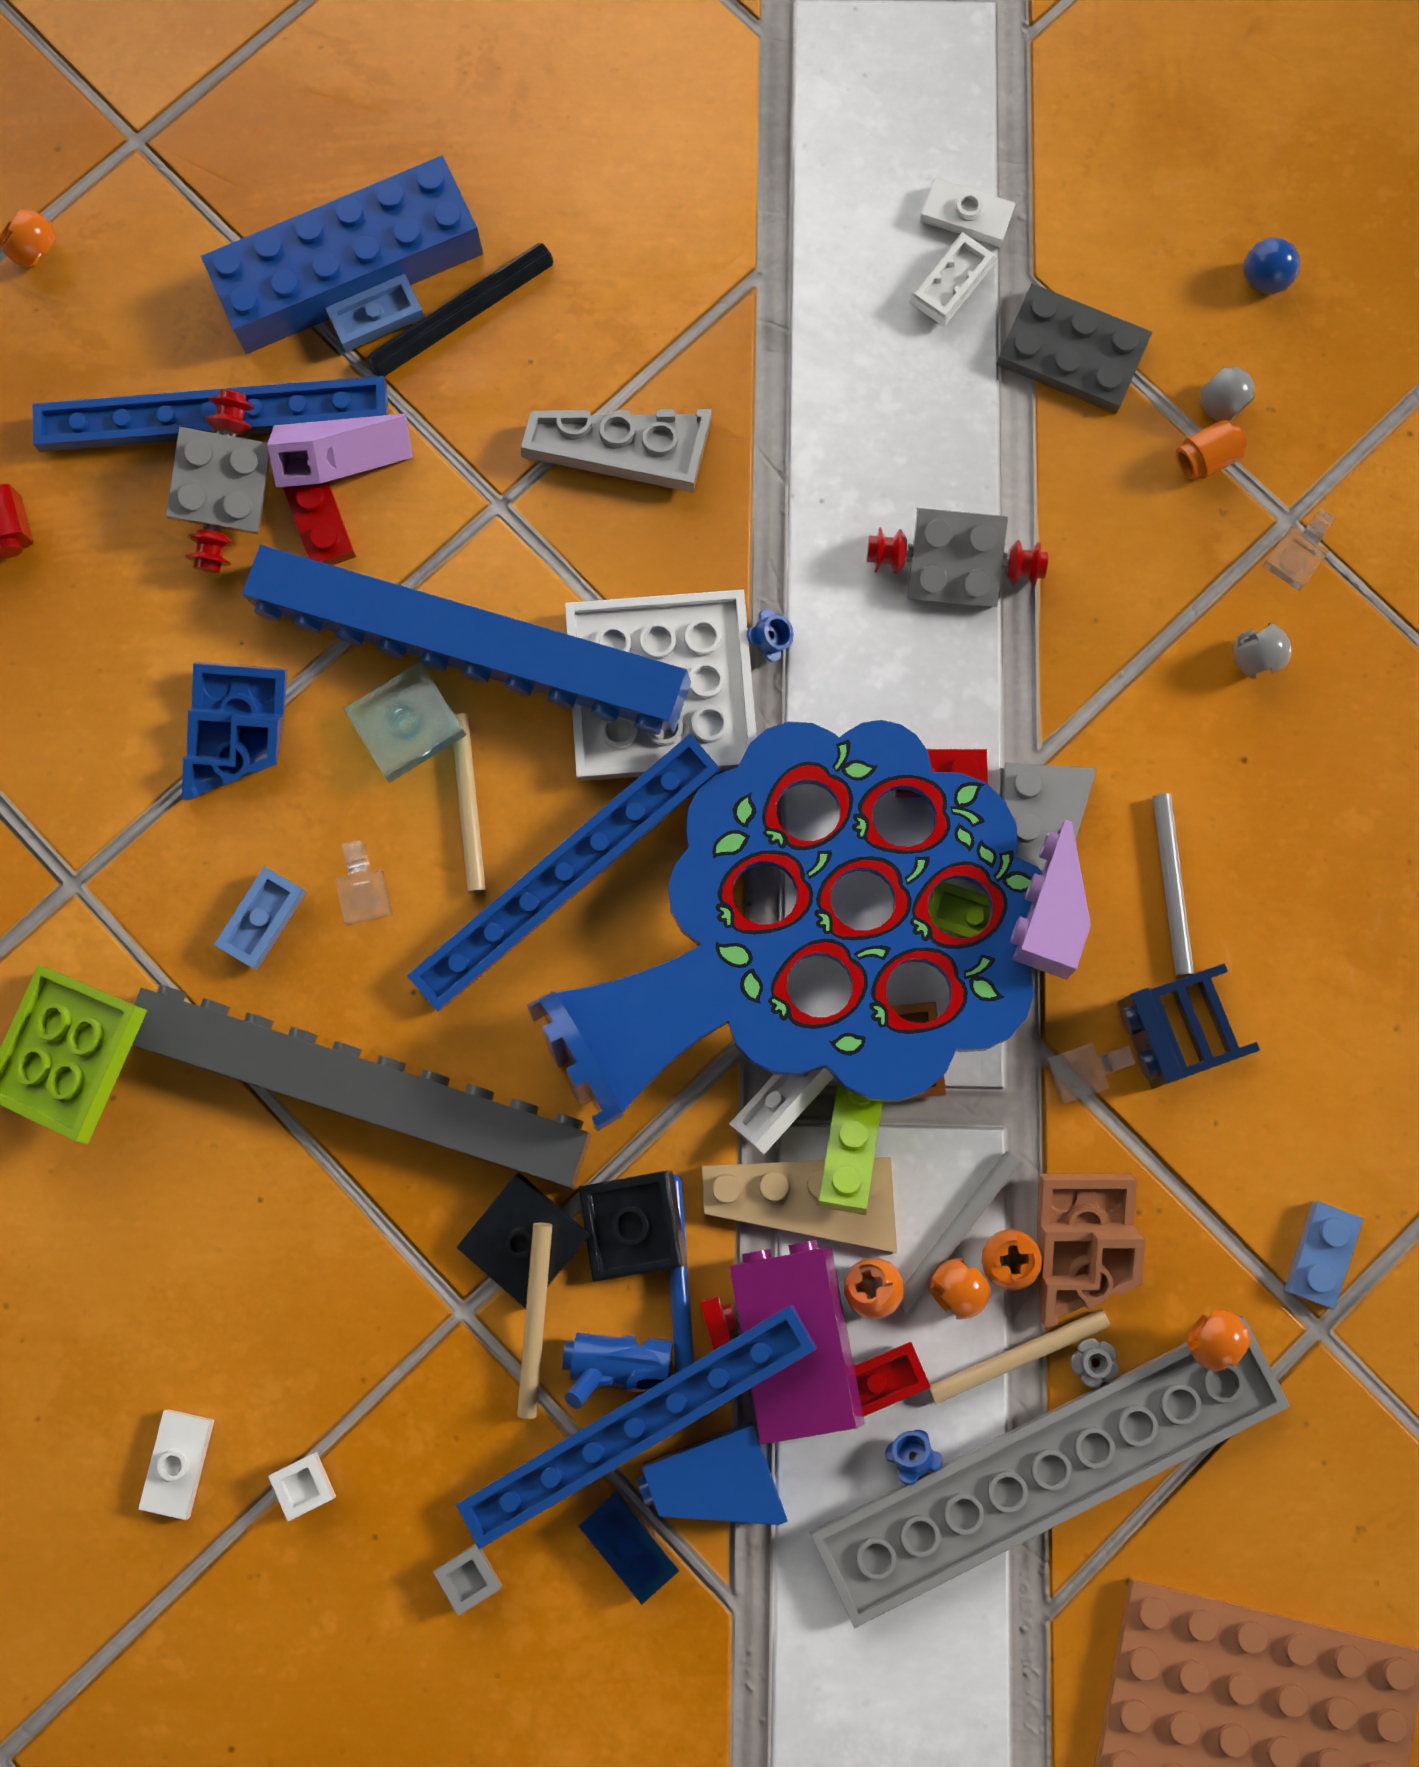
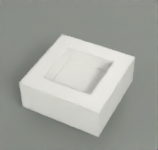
(302, 1486)

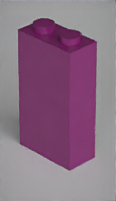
(821, 1388)

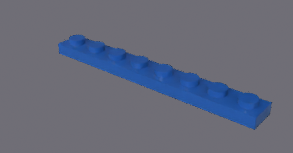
(159, 416)
(563, 873)
(636, 1426)

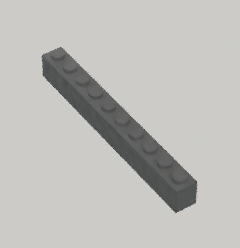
(361, 1088)

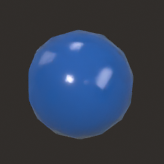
(1271, 265)

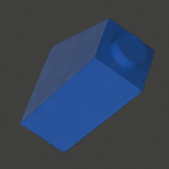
(715, 1481)

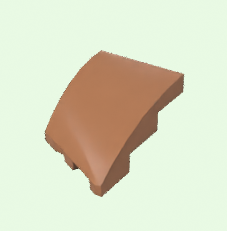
(1086, 1241)

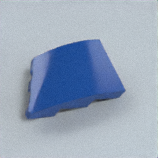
(232, 724)

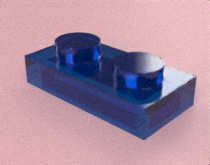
(629, 1547)

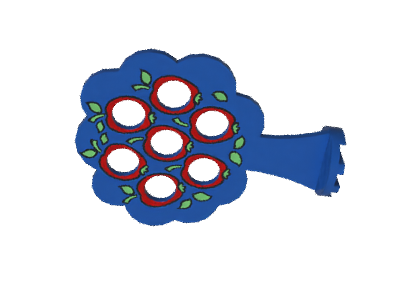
(636, 1026)

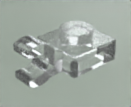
(1299, 552)
(363, 892)
(1083, 1072)

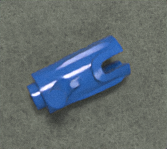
(615, 1364)

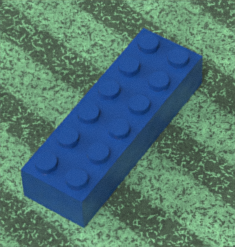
(295, 269)

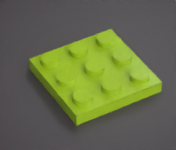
(65, 1053)

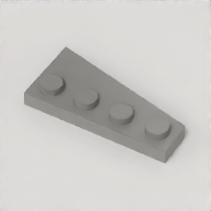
(641, 448)
(1041, 801)

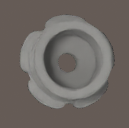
(1082, 1360)

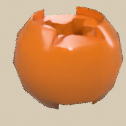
(27, 238)
(1024, 1273)
(960, 1289)
(888, 1295)
(1218, 1340)

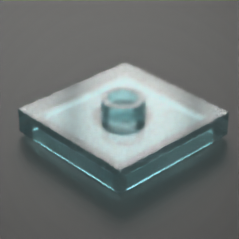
(404, 722)

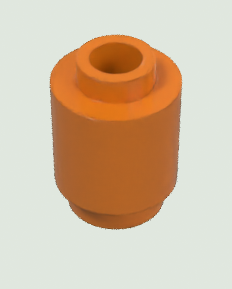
(1211, 450)

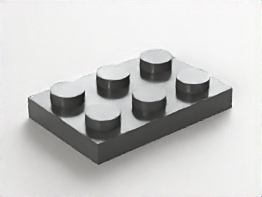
(1074, 348)

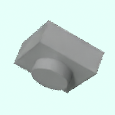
(467, 1579)

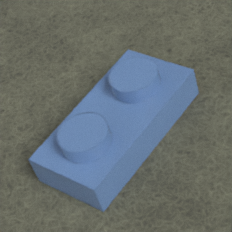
(375, 312)
(260, 918)
(1323, 1255)

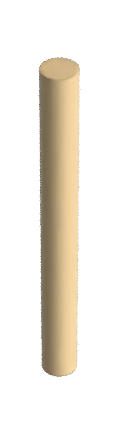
(468, 810)
(534, 1320)
(1019, 1356)

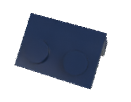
(1155, 1040)

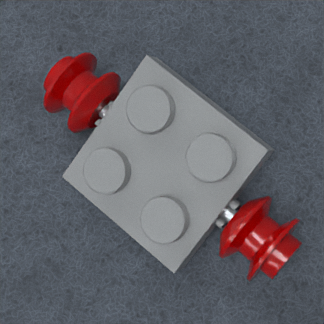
(218, 480)
(957, 557)

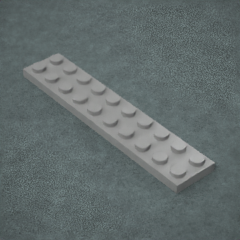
(1040, 1476)

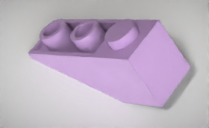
(336, 448)
(1059, 913)

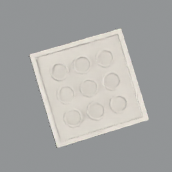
(687, 631)

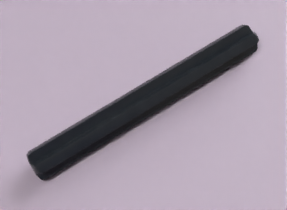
(460, 310)

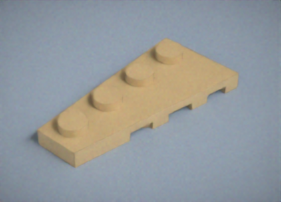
(788, 1200)

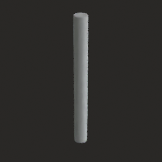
(1173, 885)
(958, 1228)

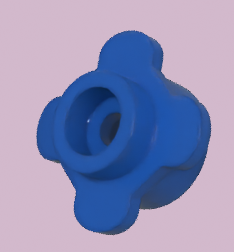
(779, 630)
(908, 1444)

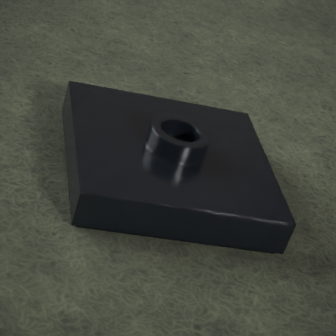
(633, 1226)
(503, 1237)

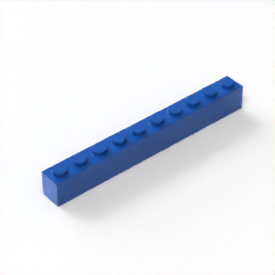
(467, 639)

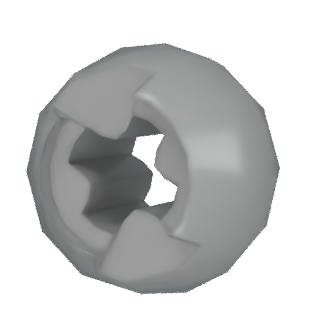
(1227, 393)
(1262, 650)

